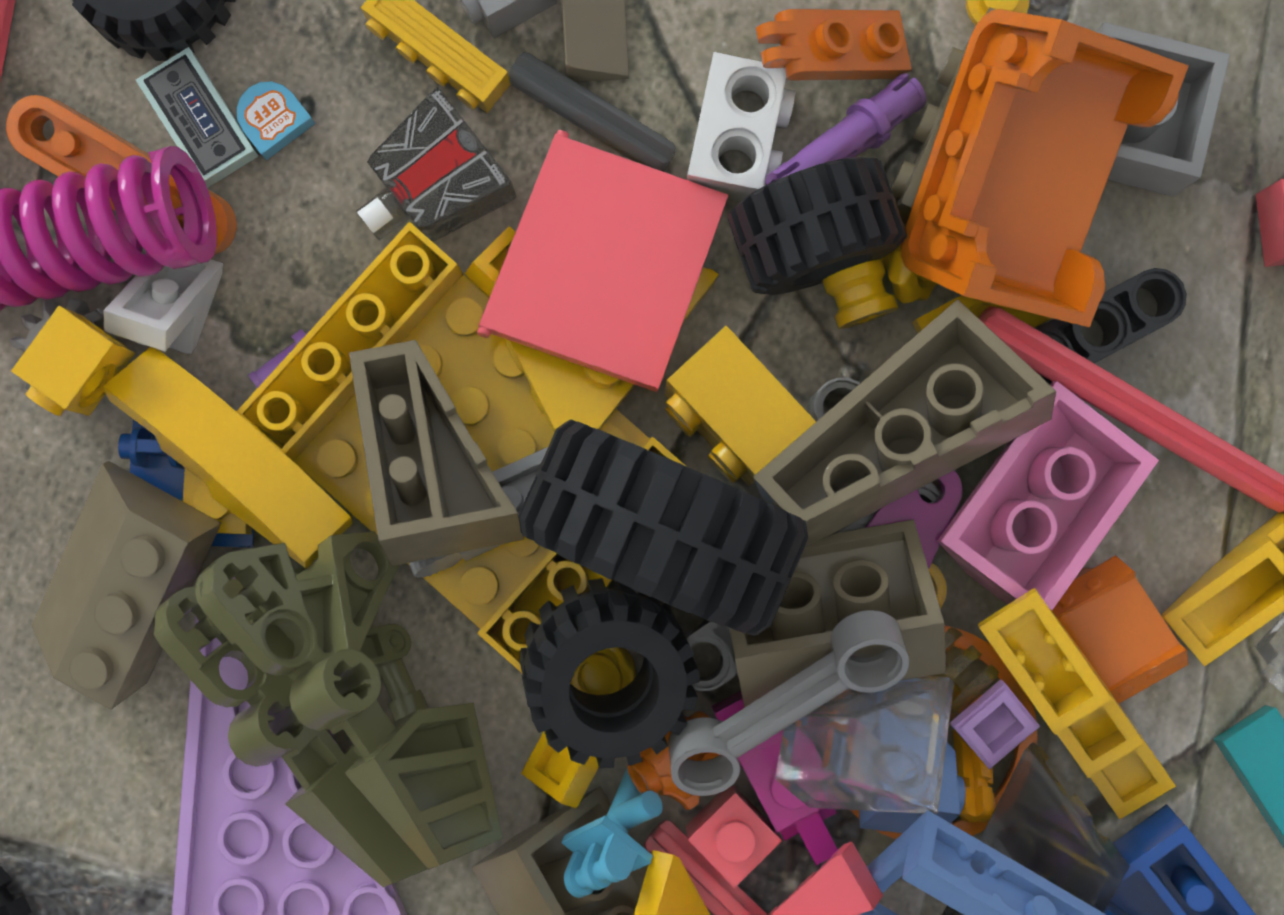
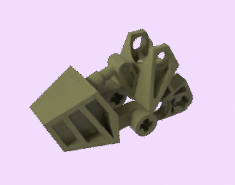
(404, 788)

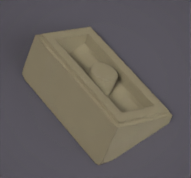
(595, 40)

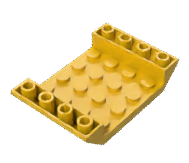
(314, 419)

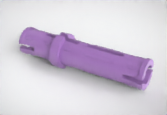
(864, 127)

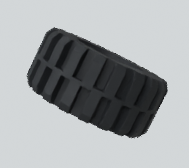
(663, 528)

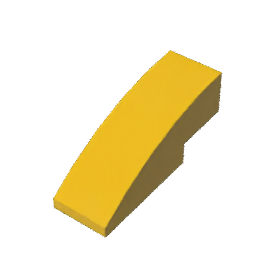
(1233, 595)

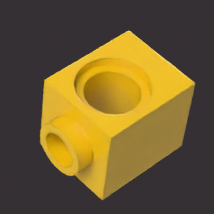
(70, 363)

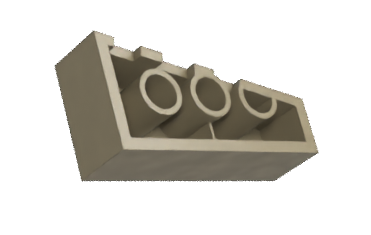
(907, 424)

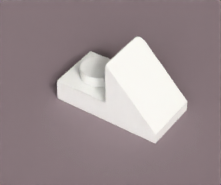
(165, 307)

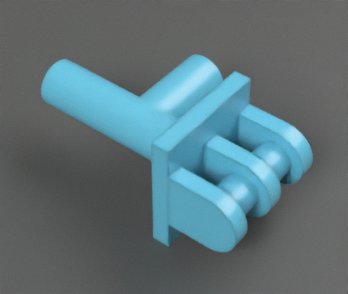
(603, 847)

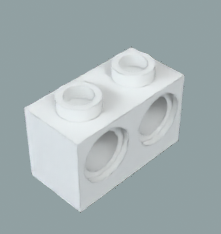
(728, 128)

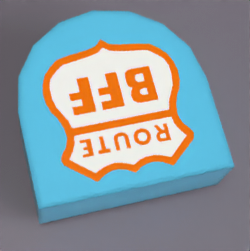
(271, 117)

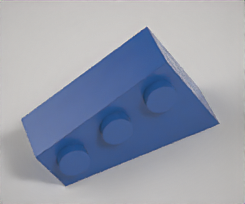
(1171, 873)

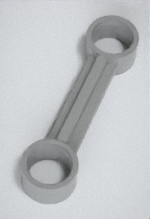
(789, 702)

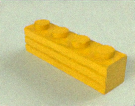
(440, 49)

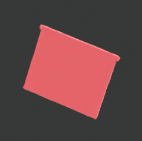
(604, 263)

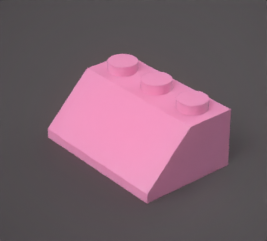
(1047, 503)

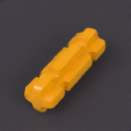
(977, 777)

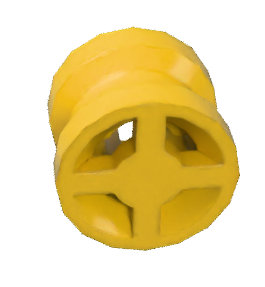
(860, 294)

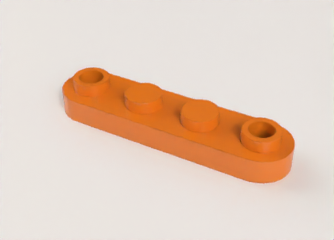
(82, 143)

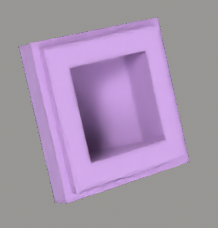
(994, 724)

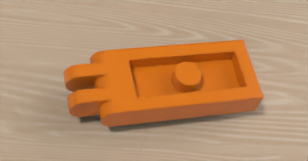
(836, 44)

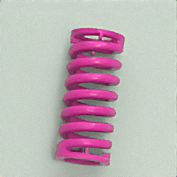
(139, 227)

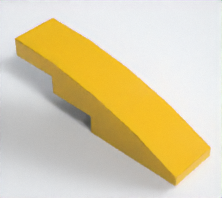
(227, 454)
(1076, 703)

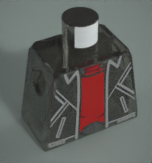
(434, 174)

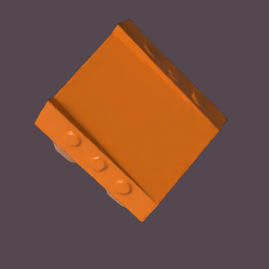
(1119, 629)

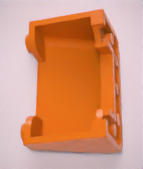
(1029, 160)

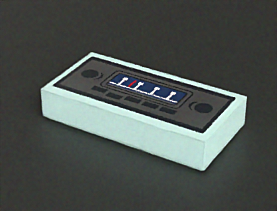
(197, 116)

